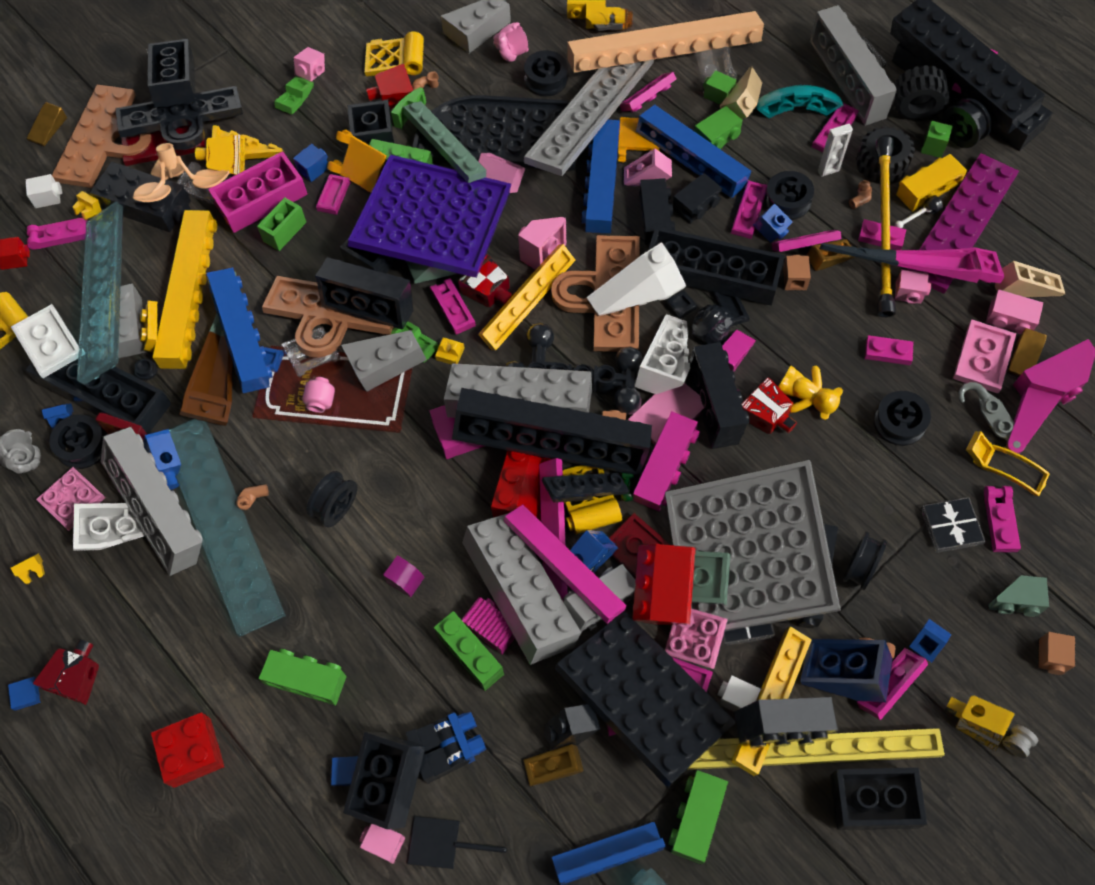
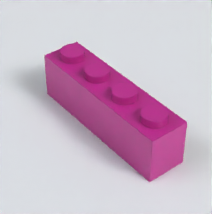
(665, 461)

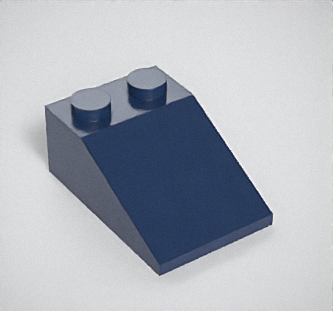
(849, 668)

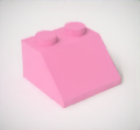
(540, 239)

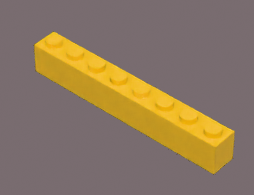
(185, 290)

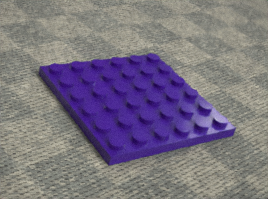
(430, 216)

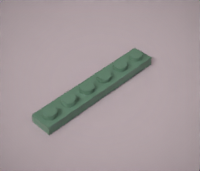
(444, 142)

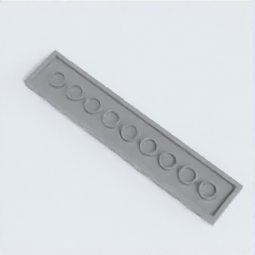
(584, 117)

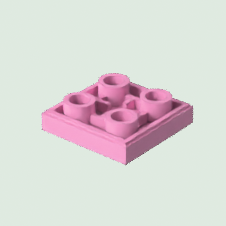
(67, 491)
(699, 640)

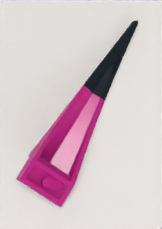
(962, 264)

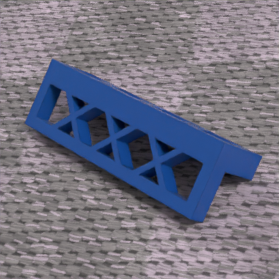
(607, 853)

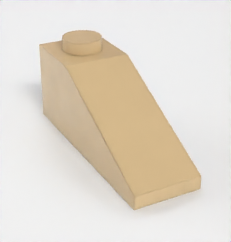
(744, 95)
(1030, 281)

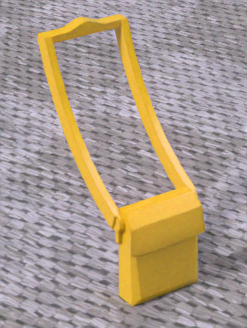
(982, 452)

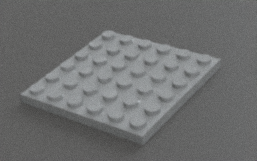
(774, 542)

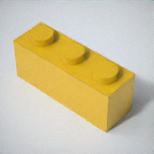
(931, 180)

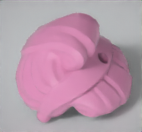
(511, 41)

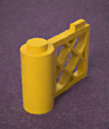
(409, 54)
(10, 315)
(592, 513)

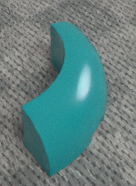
(788, 97)

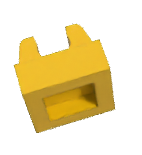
(86, 205)
(449, 351)
(23, 568)

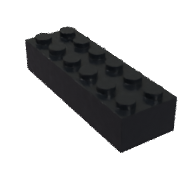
(722, 265)
(111, 393)

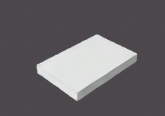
(46, 341)

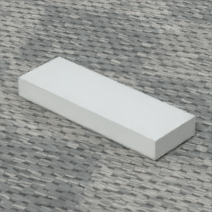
(835, 150)

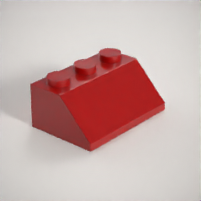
(518, 485)
(664, 584)

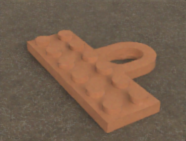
(95, 138)
(302, 301)
(613, 329)

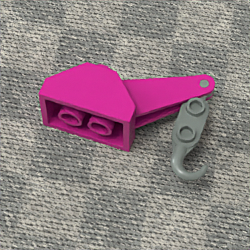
(1041, 389)

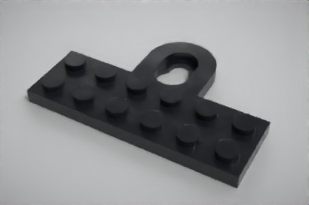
(208, 107)

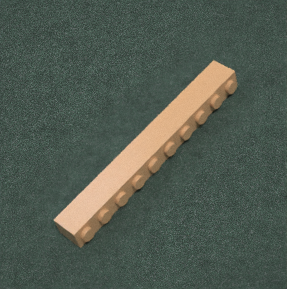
(664, 41)

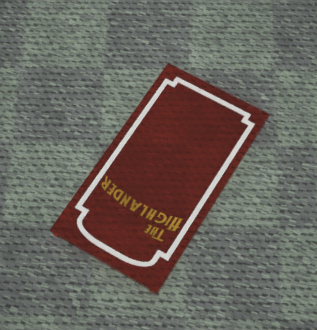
(352, 405)

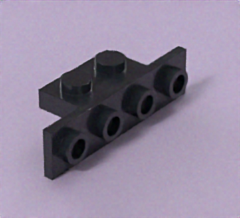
(583, 486)

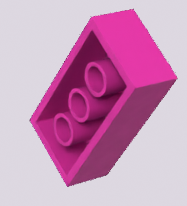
(257, 191)

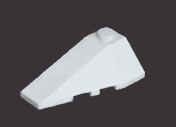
(644, 280)
(666, 359)
(103, 526)

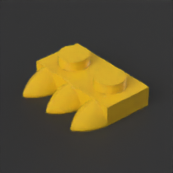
(149, 332)

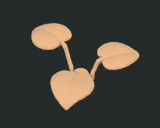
(170, 166)

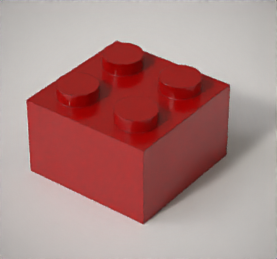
(187, 750)

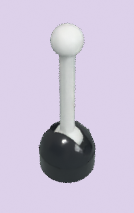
(931, 205)

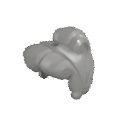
(18, 452)

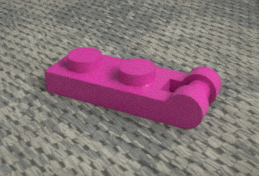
(56, 233)
(453, 306)
(1002, 519)

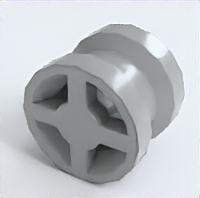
(1020, 741)

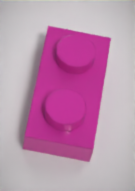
(871, 234)
(889, 350)

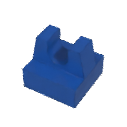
(54, 413)

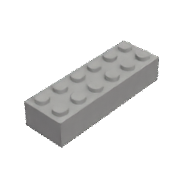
(852, 65)
(547, 386)
(151, 500)
(521, 589)

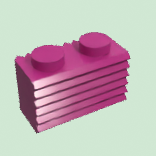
(489, 624)

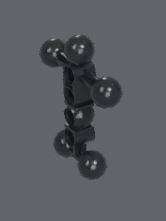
(627, 360)

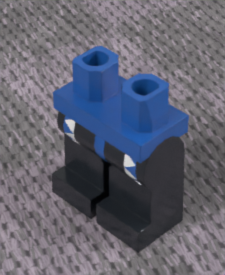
(446, 745)

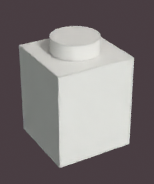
(43, 191)
(737, 694)

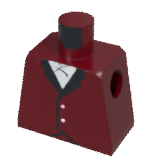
(70, 673)

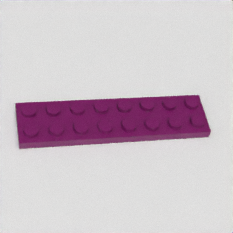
(969, 211)

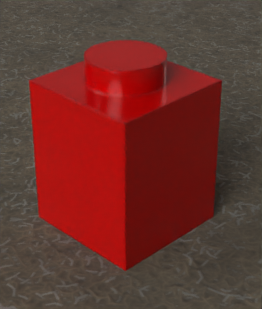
(13, 253)

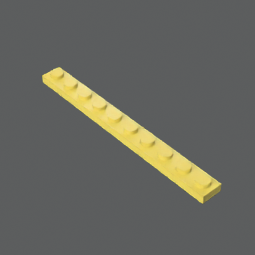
(836, 748)

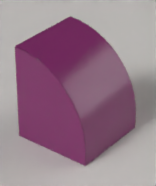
(403, 576)

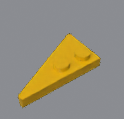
(253, 148)

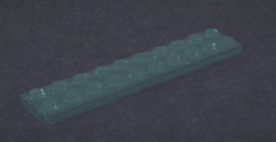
(101, 294)
(224, 530)

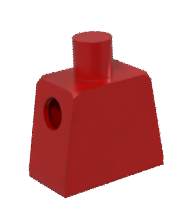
(391, 85)

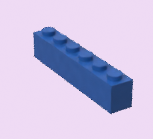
(692, 150)
(602, 178)
(238, 330)

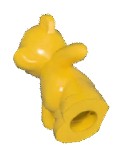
(811, 393)

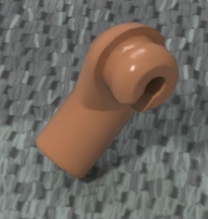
(864, 195)
(250, 494)

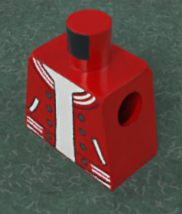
(769, 408)

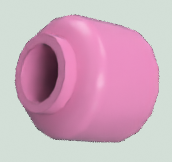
(318, 395)

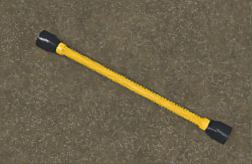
(886, 305)

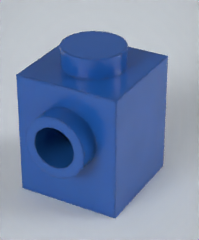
(311, 162)
(773, 223)
(930, 640)

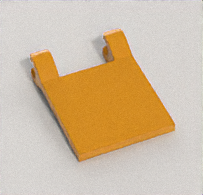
(630, 139)
(361, 163)

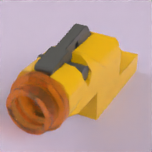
(598, 15)

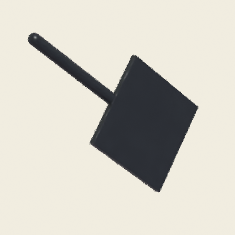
(436, 843)

